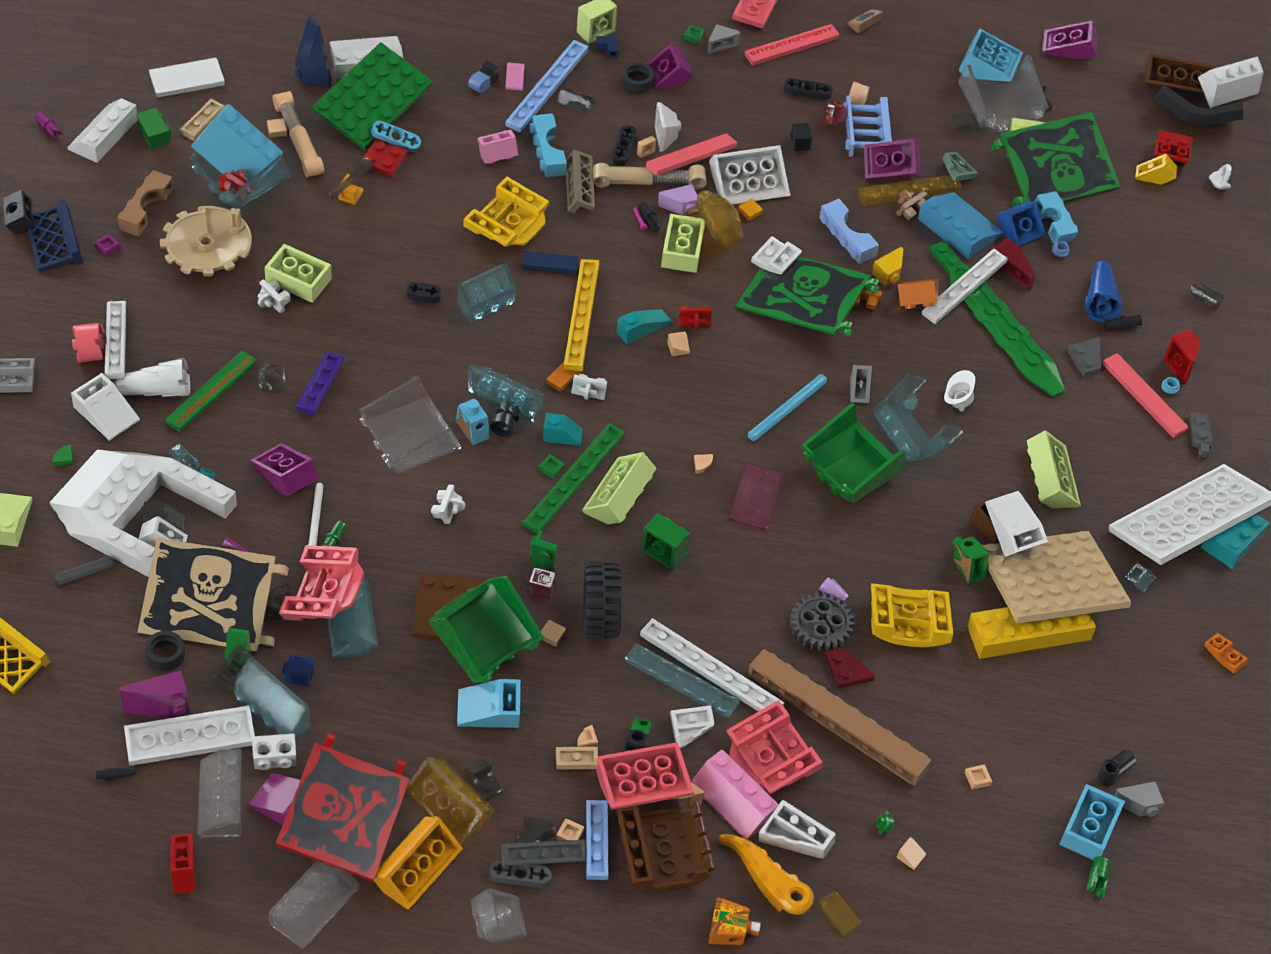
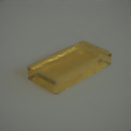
(839, 913)

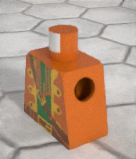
(731, 923)

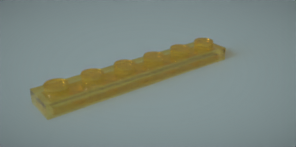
(892, 191)

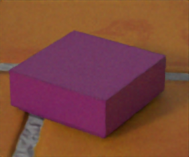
(107, 245)

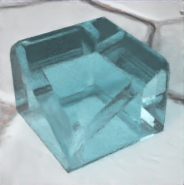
(1140, 577)

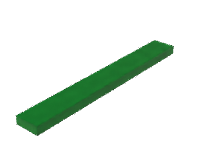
(573, 478)

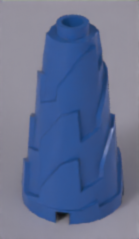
(1103, 295)

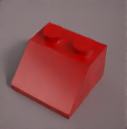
(1182, 354)

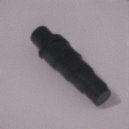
(114, 773)

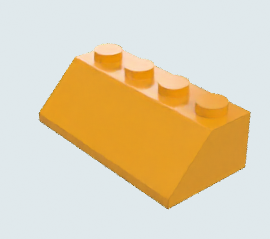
(417, 861)

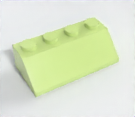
(1052, 471)
(620, 488)

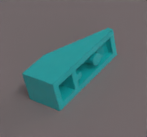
(641, 323)

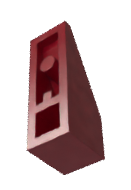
(1016, 263)

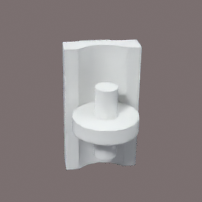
(269, 297)
(589, 387)
(450, 504)

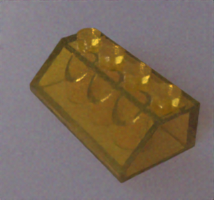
(450, 797)

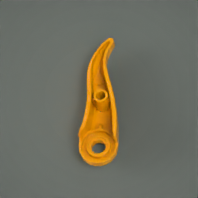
(769, 876)

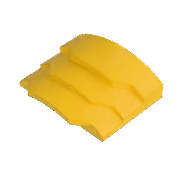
(511, 216)
(911, 616)

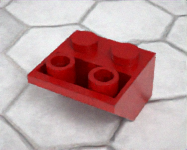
(1174, 145)

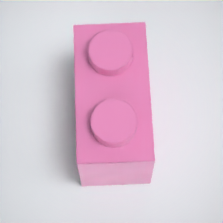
(498, 146)

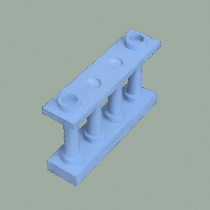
(882, 120)

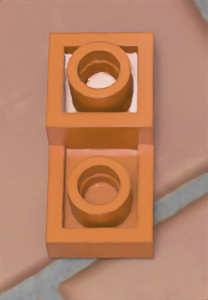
(1223, 651)

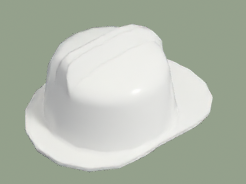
(960, 390)

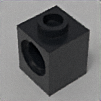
(801, 136)

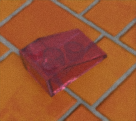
(756, 496)

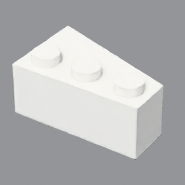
(796, 832)

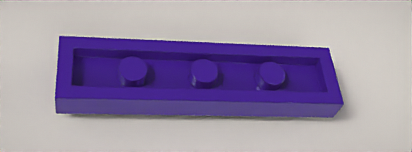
(320, 383)

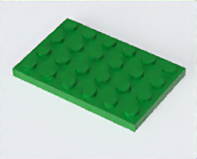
(372, 91)

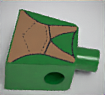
(970, 559)

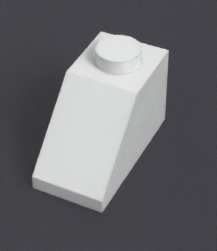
(160, 528)

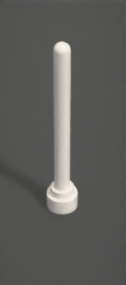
(316, 514)

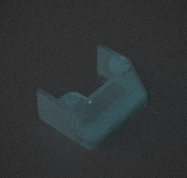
(897, 421)

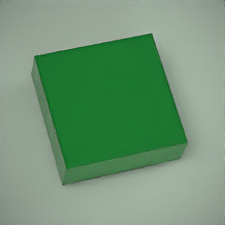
(694, 34)
(551, 466)

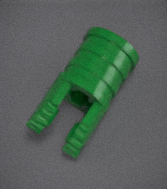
(1099, 875)

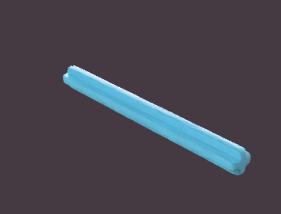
(787, 407)

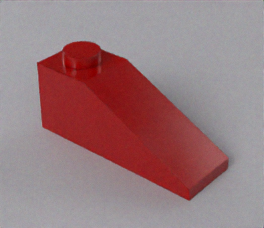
(182, 863)

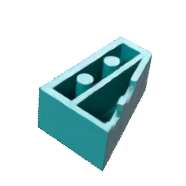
(1237, 540)

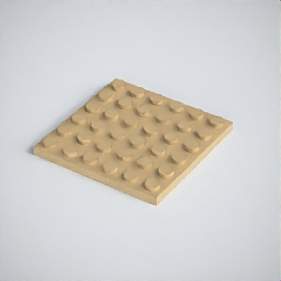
(1056, 579)

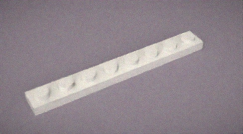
(707, 666)

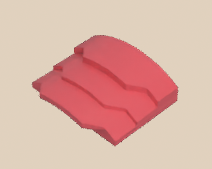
(328, 585)
(772, 749)

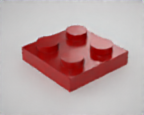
(386, 157)

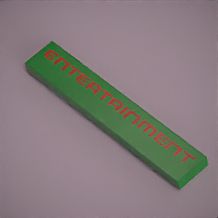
(210, 391)

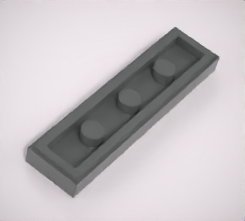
(543, 852)

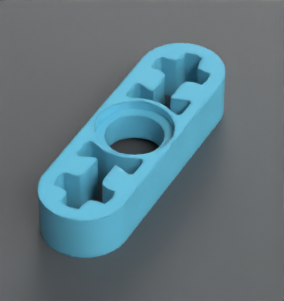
(403, 133)

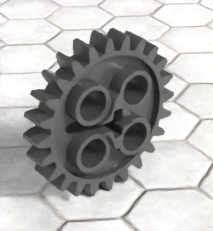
(821, 622)

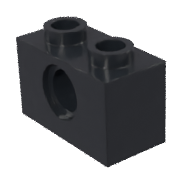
(18, 212)

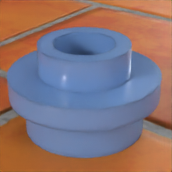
(1060, 249)

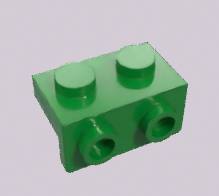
(543, 553)

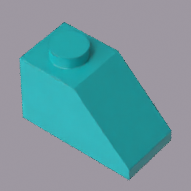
(561, 430)

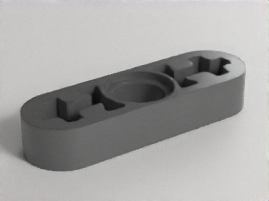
(526, 881)

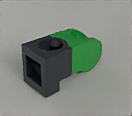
(638, 734)

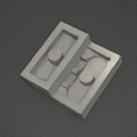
(17, 375)

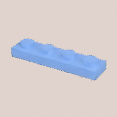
(596, 840)

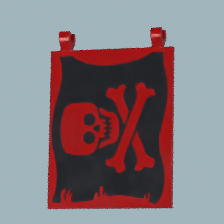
(343, 811)

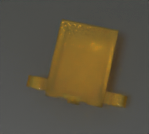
(719, 217)

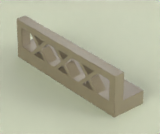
(574, 181)

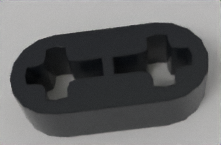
(423, 292)

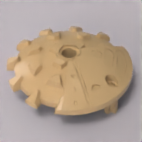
(207, 240)

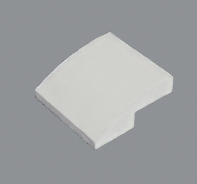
(776, 256)

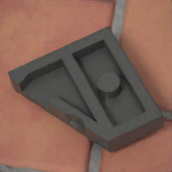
(1086, 356)

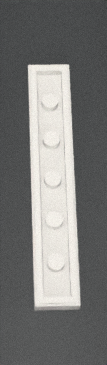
(965, 286)
(115, 340)

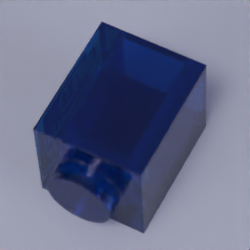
(299, 670)

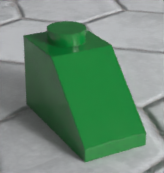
(234, 638)

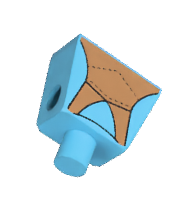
(468, 417)

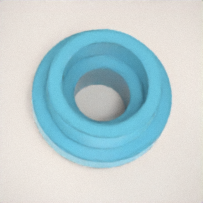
(1170, 385)

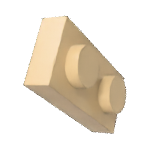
(576, 757)

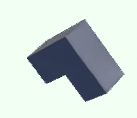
(608, 44)

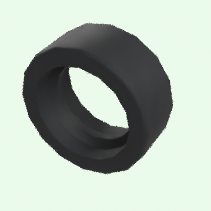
(637, 86)
(169, 663)

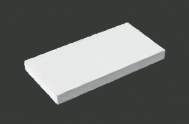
(186, 77)

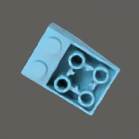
(490, 704)

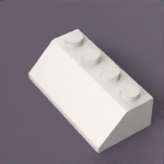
(1232, 82)
(105, 130)

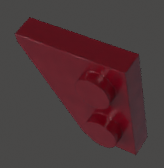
(847, 668)

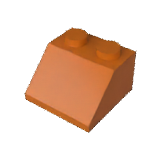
(918, 292)

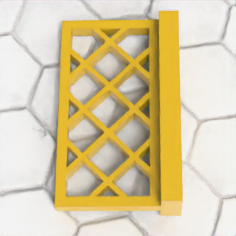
(25, 648)

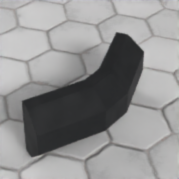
(1196, 115)

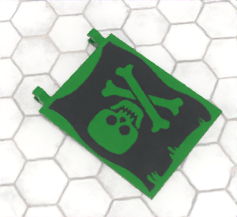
(1060, 158)
(808, 295)

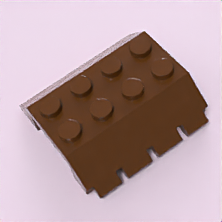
(666, 846)

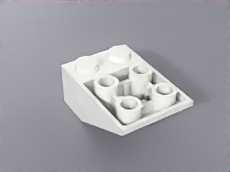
(104, 406)
(1015, 523)

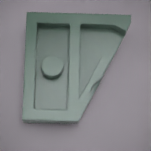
(958, 167)

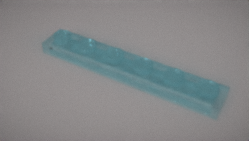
(682, 680)

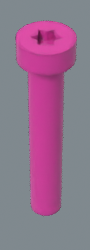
(642, 226)

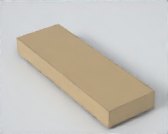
(201, 120)

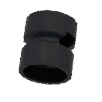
(505, 419)

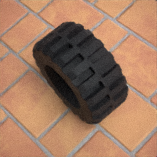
(602, 600)

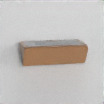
(866, 20)

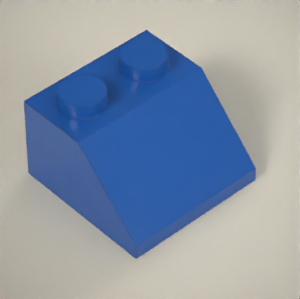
(1021, 223)

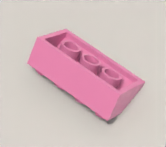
(734, 795)

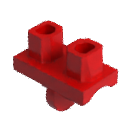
(232, 180)
(694, 317)

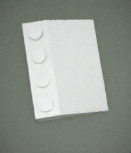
(350, 52)
(750, 175)

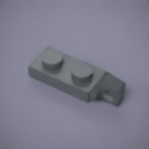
(1200, 433)

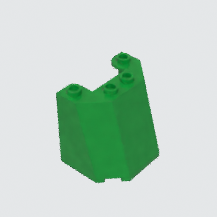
(851, 457)
(486, 627)

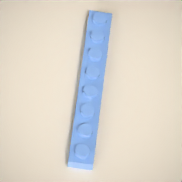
(546, 86)

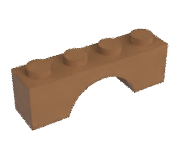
(155, 188)

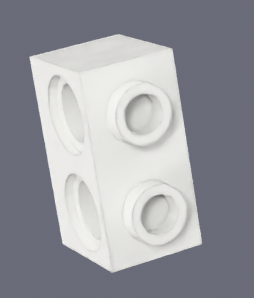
(274, 746)

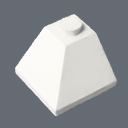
(666, 126)

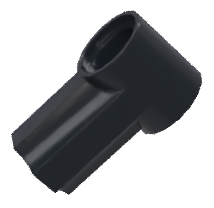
(1115, 767)

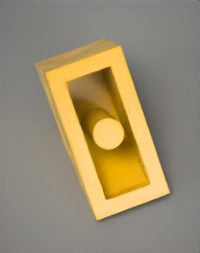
(1157, 170)
(889, 267)

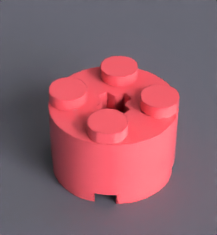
(89, 342)

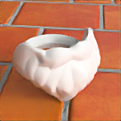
(1221, 177)

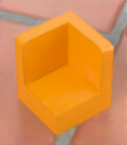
(351, 193)

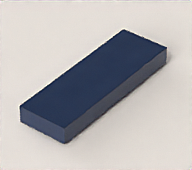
(550, 262)

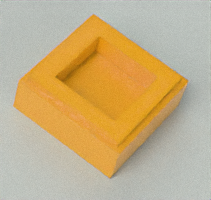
(750, 209)

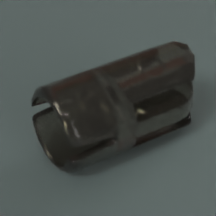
(1207, 294)

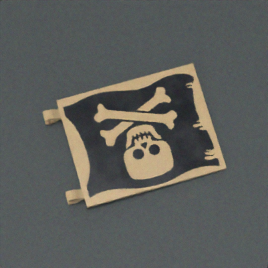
(206, 591)

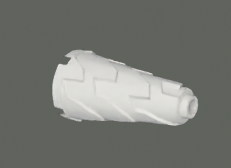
(164, 379)

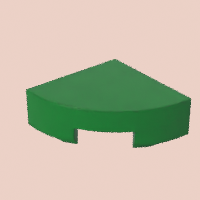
(63, 456)

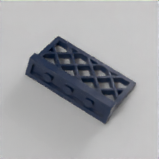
(66, 229)

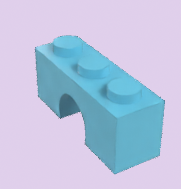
(1052, 207)

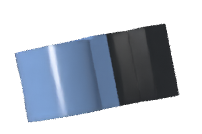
(484, 77)

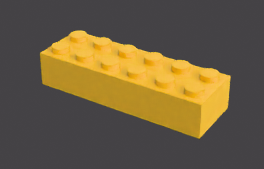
(998, 634)

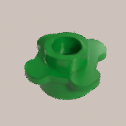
(885, 823)

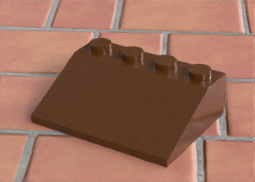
(434, 593)

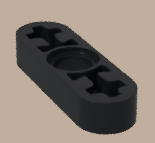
(795, 90)
(622, 139)

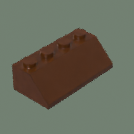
(1175, 73)

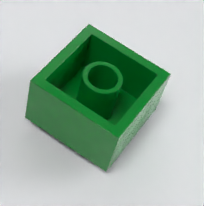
(665, 541)

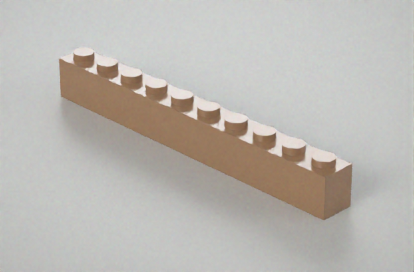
(839, 717)

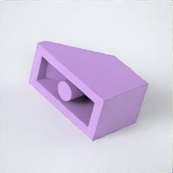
(678, 199)

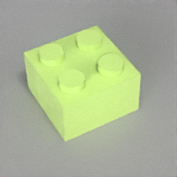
(596, 19)

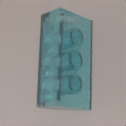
(500, 388)
(354, 629)
(272, 700)

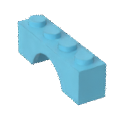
(552, 159)

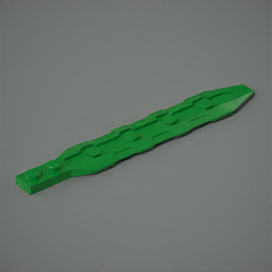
(1003, 326)

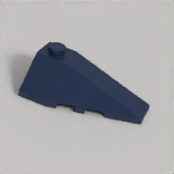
(311, 57)

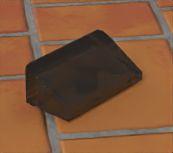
(576, 100)

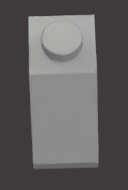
(1141, 799)

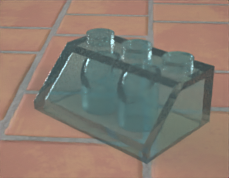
(486, 293)

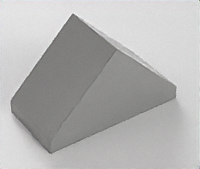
(722, 39)
(860, 383)

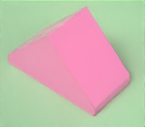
(515, 76)

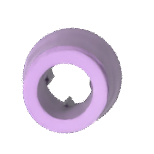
(831, 587)

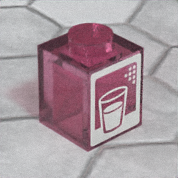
(541, 582)

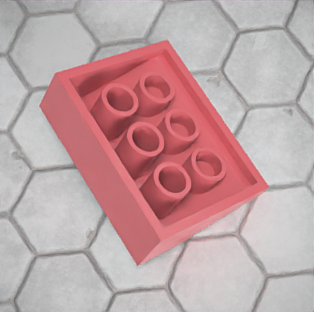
(643, 776)

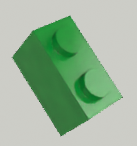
(153, 128)

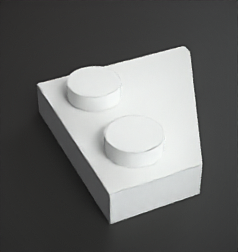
(691, 724)

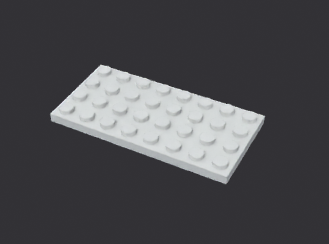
(1192, 514)

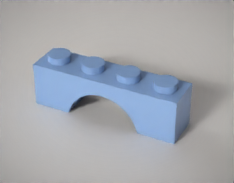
(859, 245)

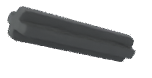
(84, 570)

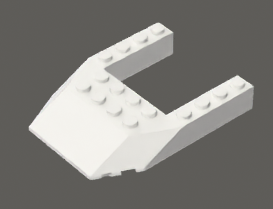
(114, 488)

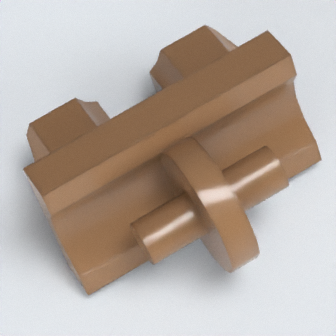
(909, 202)

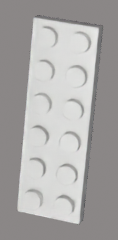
(189, 735)

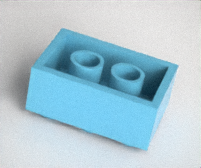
(1092, 822)

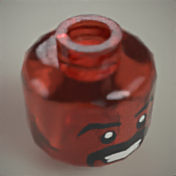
(834, 112)

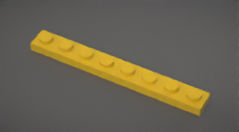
(581, 315)

